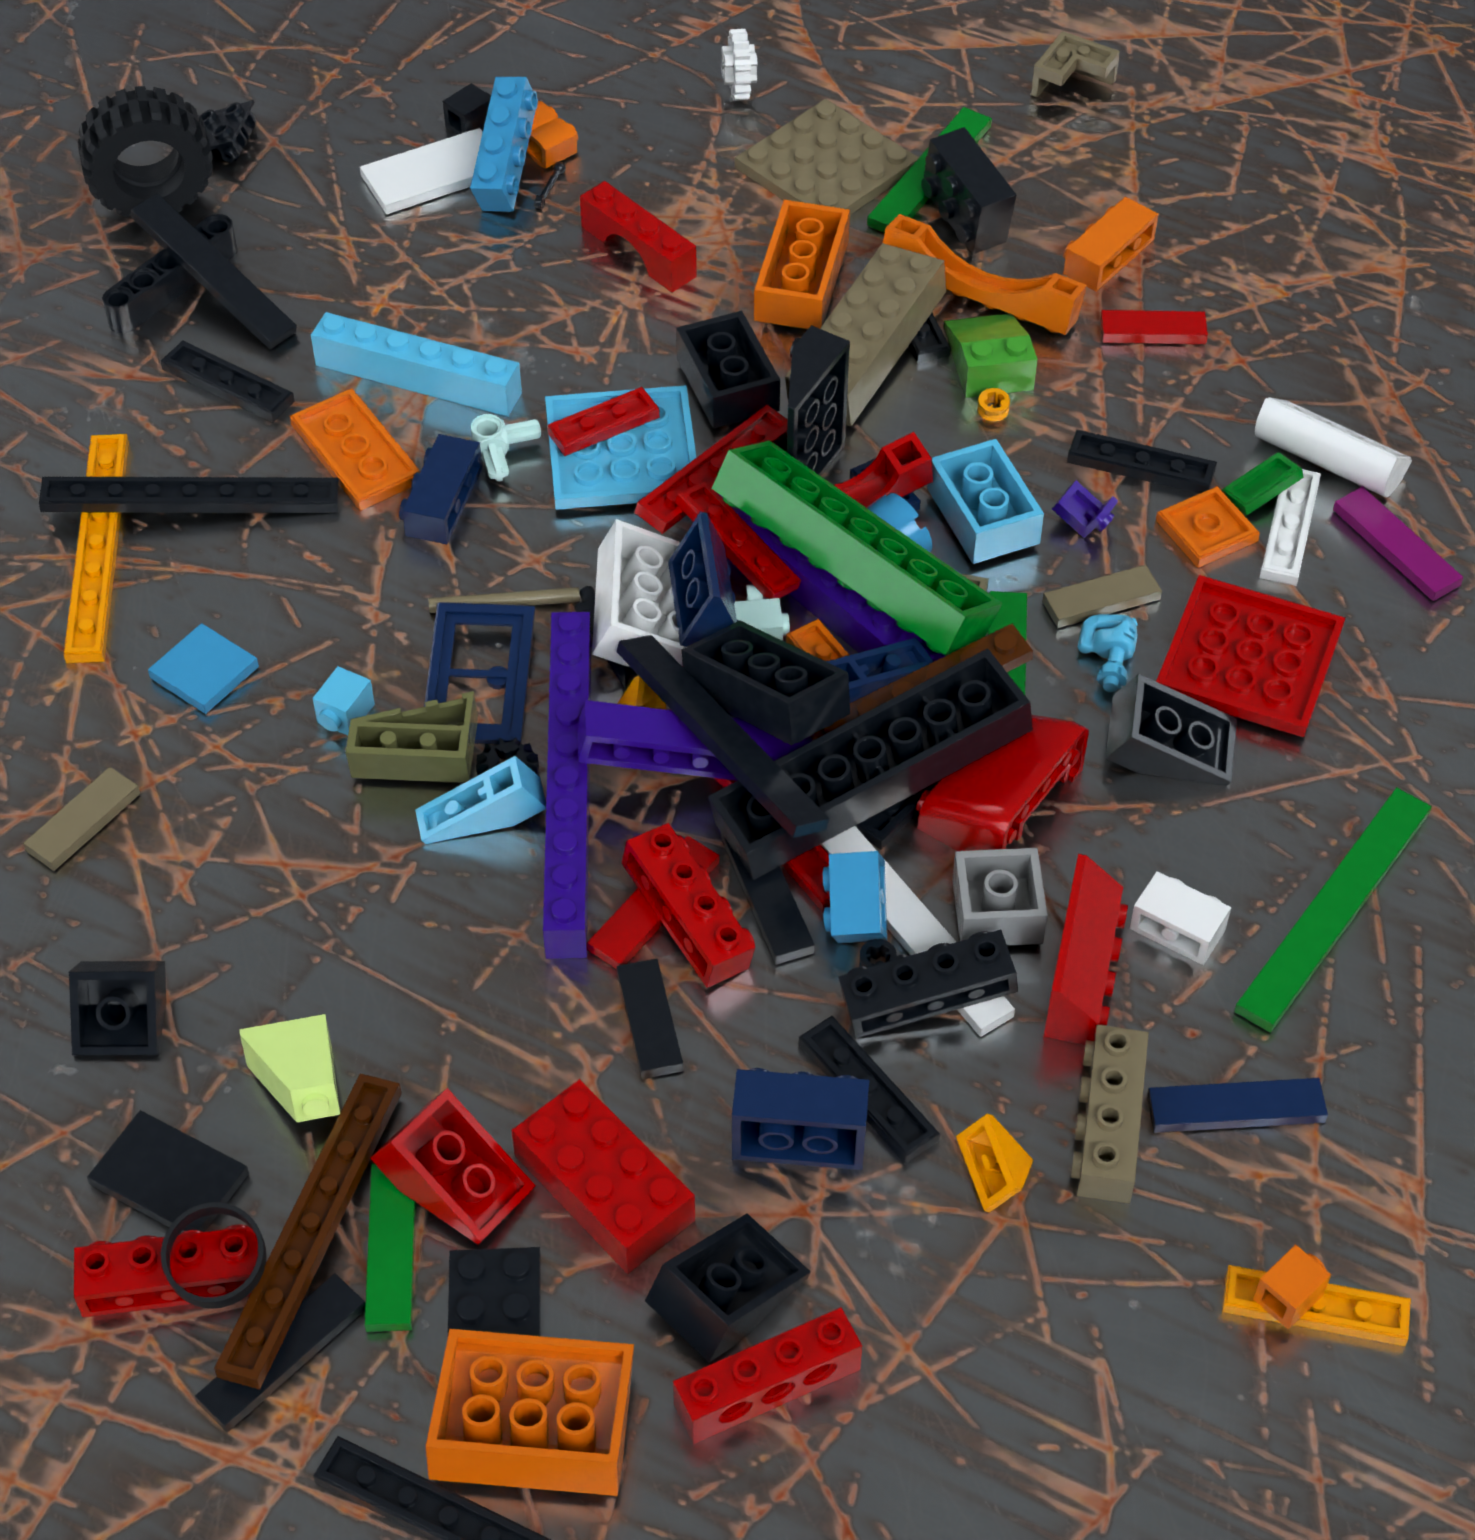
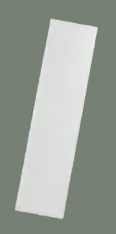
(1290, 530)

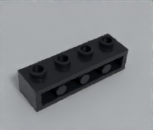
(928, 983)

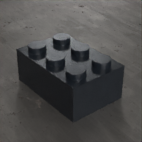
(968, 190)
(727, 368)

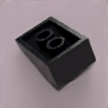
(1170, 734)
(725, 1286)

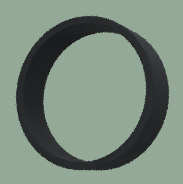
(193, 1214)

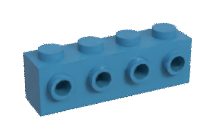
(504, 144)

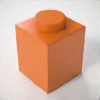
(1292, 1286)

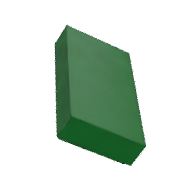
(1263, 483)

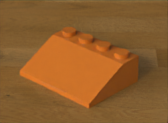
(531, 1412)

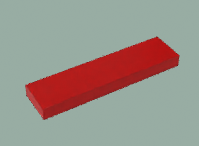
(741, 543)
(636, 920)

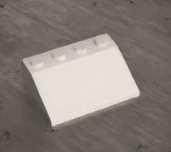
(634, 591)

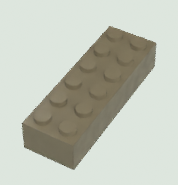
(883, 317)

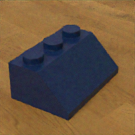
(701, 583)

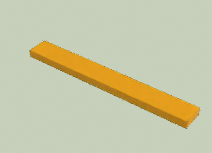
(95, 559)

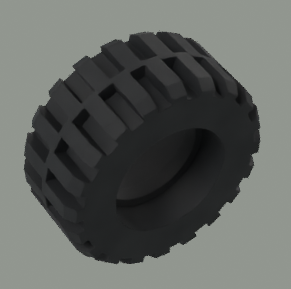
(138, 118)

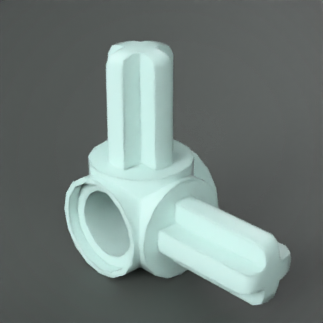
(495, 440)

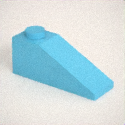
(483, 804)

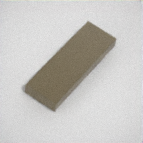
(1101, 596)
(81, 818)

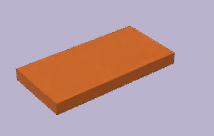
(355, 448)

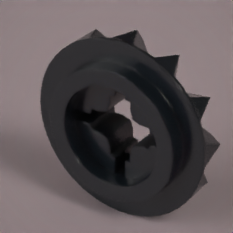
(505, 750)

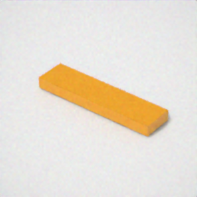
(1338, 1311)

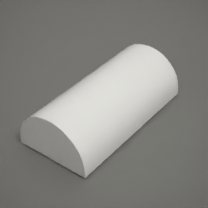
(1331, 446)

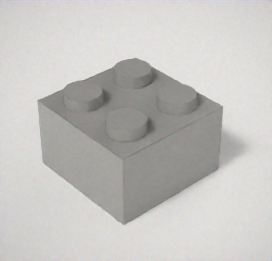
(1000, 892)

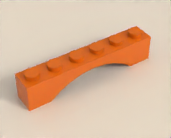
(1046, 301)

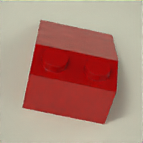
(453, 1168)

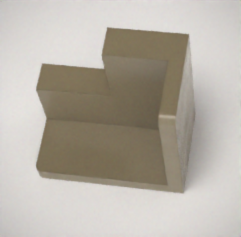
(1074, 54)

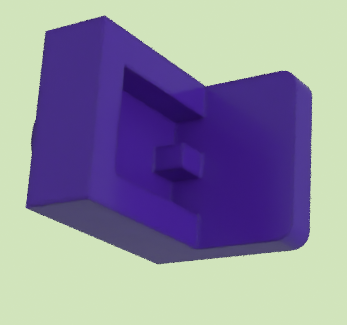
(1084, 510)

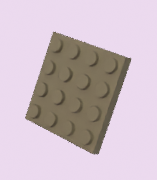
(826, 160)

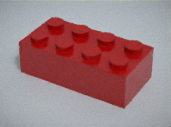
(604, 1176)

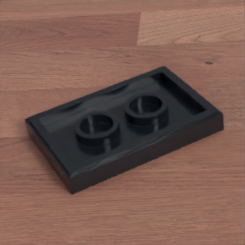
(166, 1172)

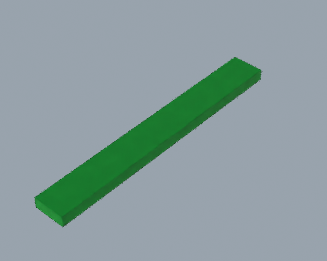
(1332, 910)

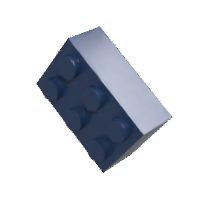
(799, 1119)

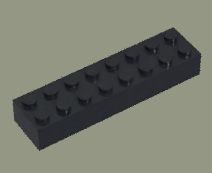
(881, 758)

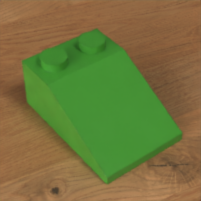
(992, 354)

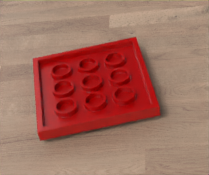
(1251, 654)

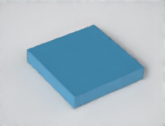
(203, 668)

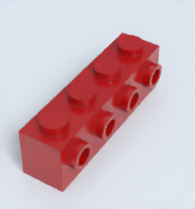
(688, 904)
(131, 1275)

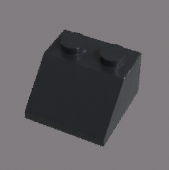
(117, 1007)

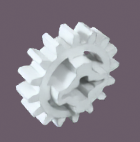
(739, 64)

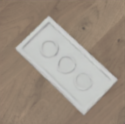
(423, 172)

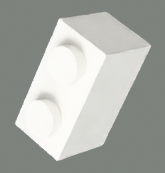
(1180, 917)

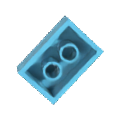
(985, 501)

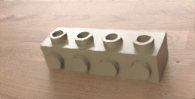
(1112, 1114)

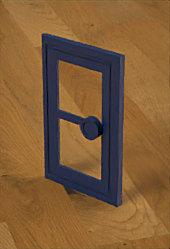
(514, 679)

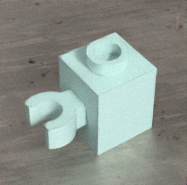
(762, 613)

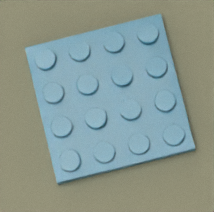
(627, 464)

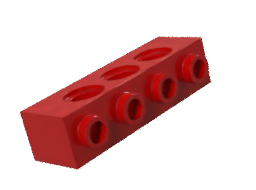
(767, 1375)

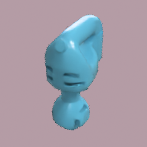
(1114, 642)

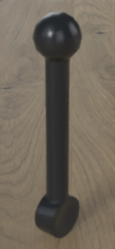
(558, 168)

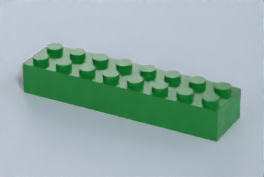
(856, 547)

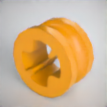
(996, 396)

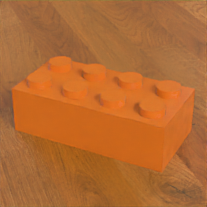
(801, 265)

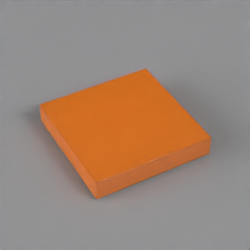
(1207, 527)

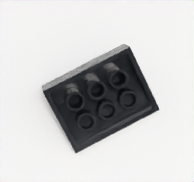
(817, 398)

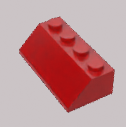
(1085, 955)

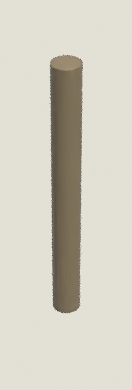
(525, 598)

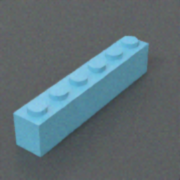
(417, 364)

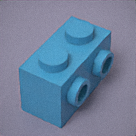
(856, 897)

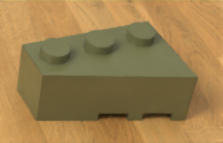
(415, 744)

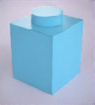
(342, 699)

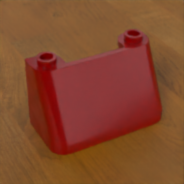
(995, 795)

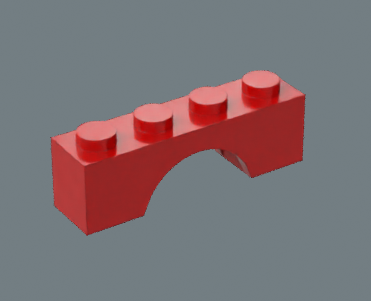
(665, 253)
(897, 469)

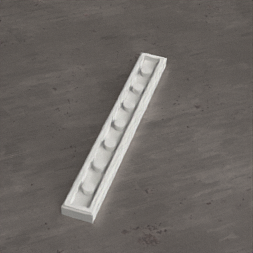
(918, 929)

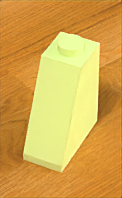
(295, 1065)

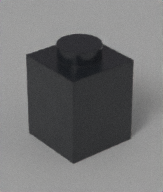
(466, 109)

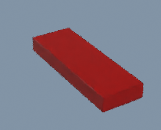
(1153, 327)
(603, 421)

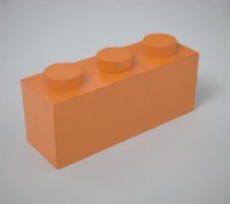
(1110, 243)

